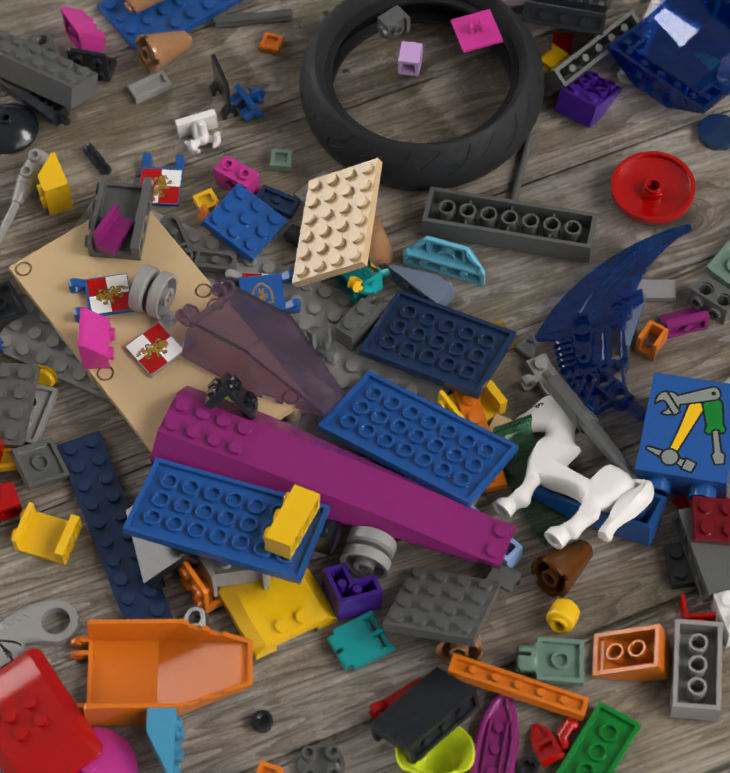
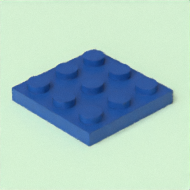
(244, 222)

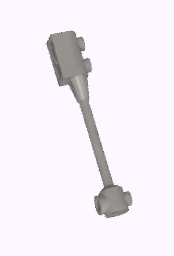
(24, 186)

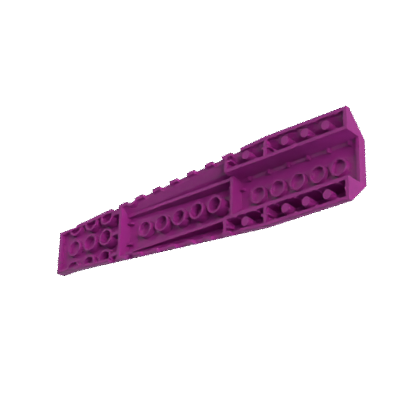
(356, 490)

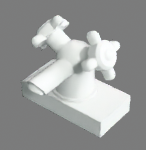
(198, 127)

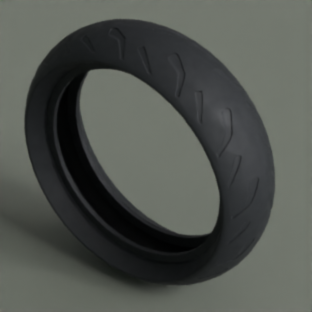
(420, 164)

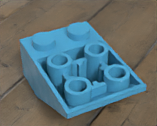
(165, 735)

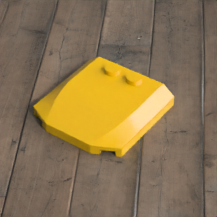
(276, 613)

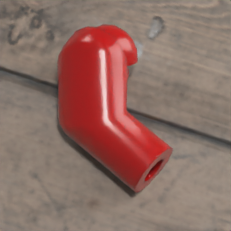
(563, 732)

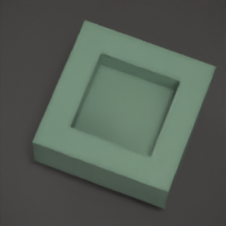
(281, 159)

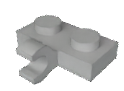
(536, 367)

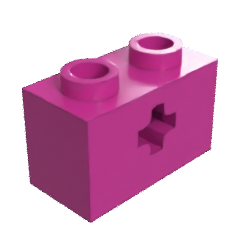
(230, 172)

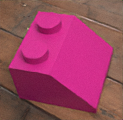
(82, 30)
(95, 340)

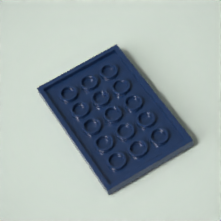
(438, 343)

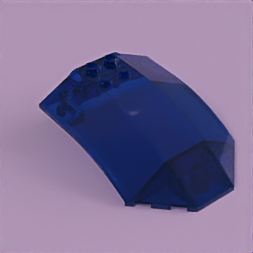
(679, 54)

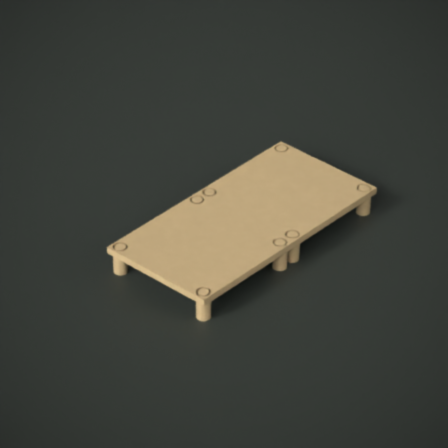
(126, 384)

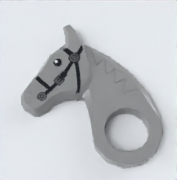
(26, 629)

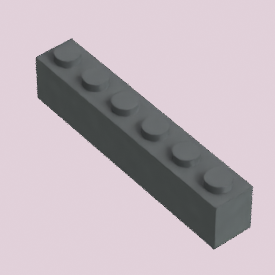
(588, 53)

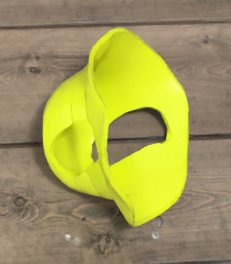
(451, 755)

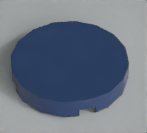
(715, 131)

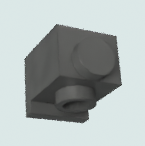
(393, 23)

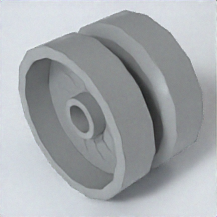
(153, 291)
(368, 552)

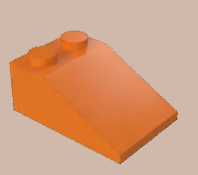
(632, 654)

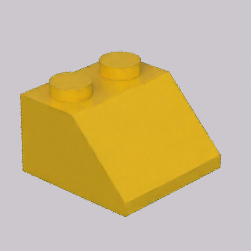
(53, 187)

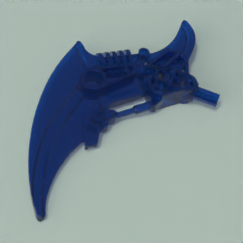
(584, 320)

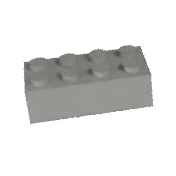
(696, 670)

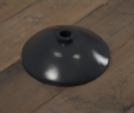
(19, 128)

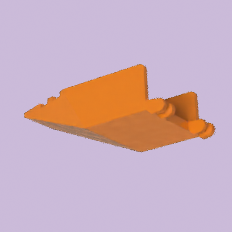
(158, 666)

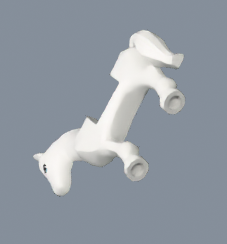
(606, 491)

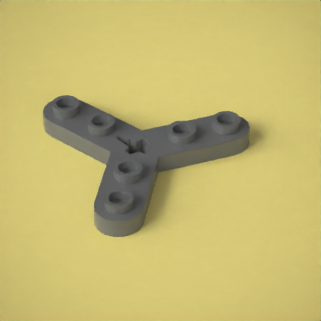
(204, 259)

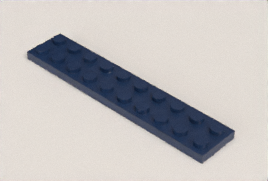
(105, 514)

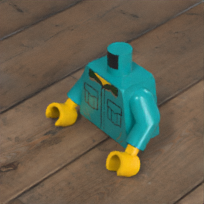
(363, 281)

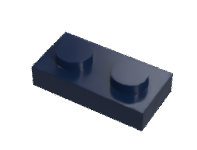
(279, 201)

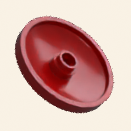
(653, 187)

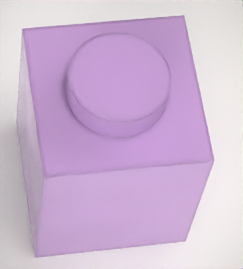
(410, 58)

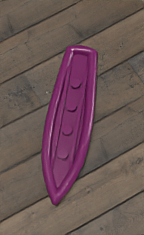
(496, 738)

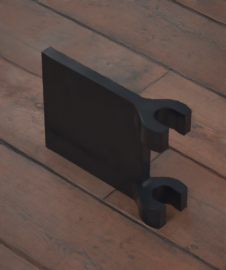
(221, 84)

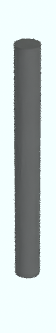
(521, 167)

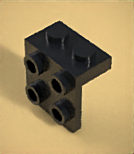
(94, 61)
(231, 387)

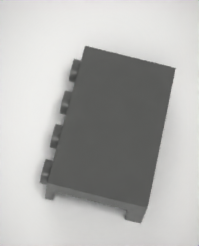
(134, 204)
(706, 561)

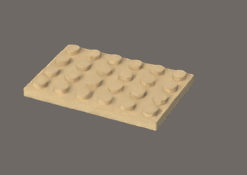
(337, 223)

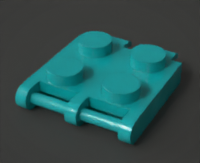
(359, 642)

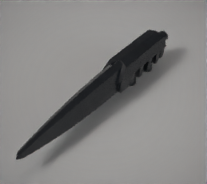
(46, 108)

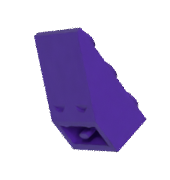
(587, 98)

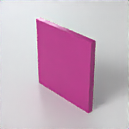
(476, 30)

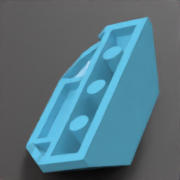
(445, 259)

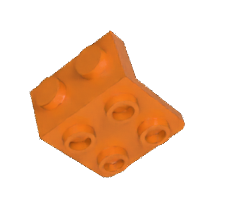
(197, 585)

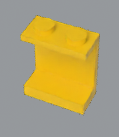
(491, 399)
(46, 535)

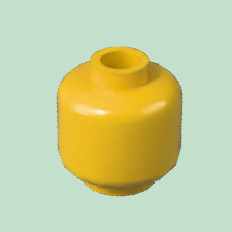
(562, 615)

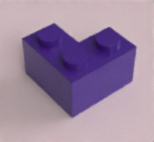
(350, 596)

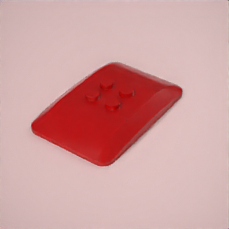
(41, 721)

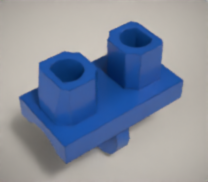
(255, 96)

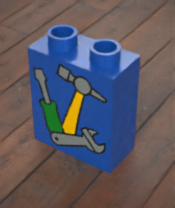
(686, 437)

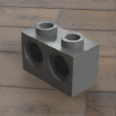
(711, 296)

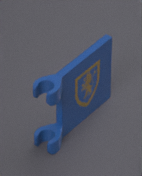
(271, 290)

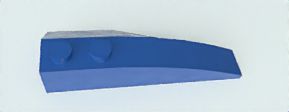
(639, 529)

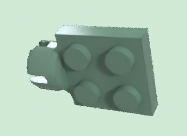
(553, 661)

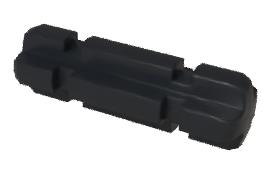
(96, 159)

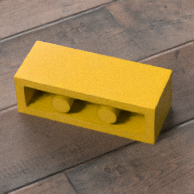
(291, 521)

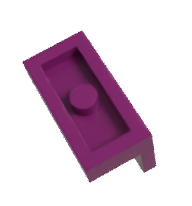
(112, 232)
(684, 321)

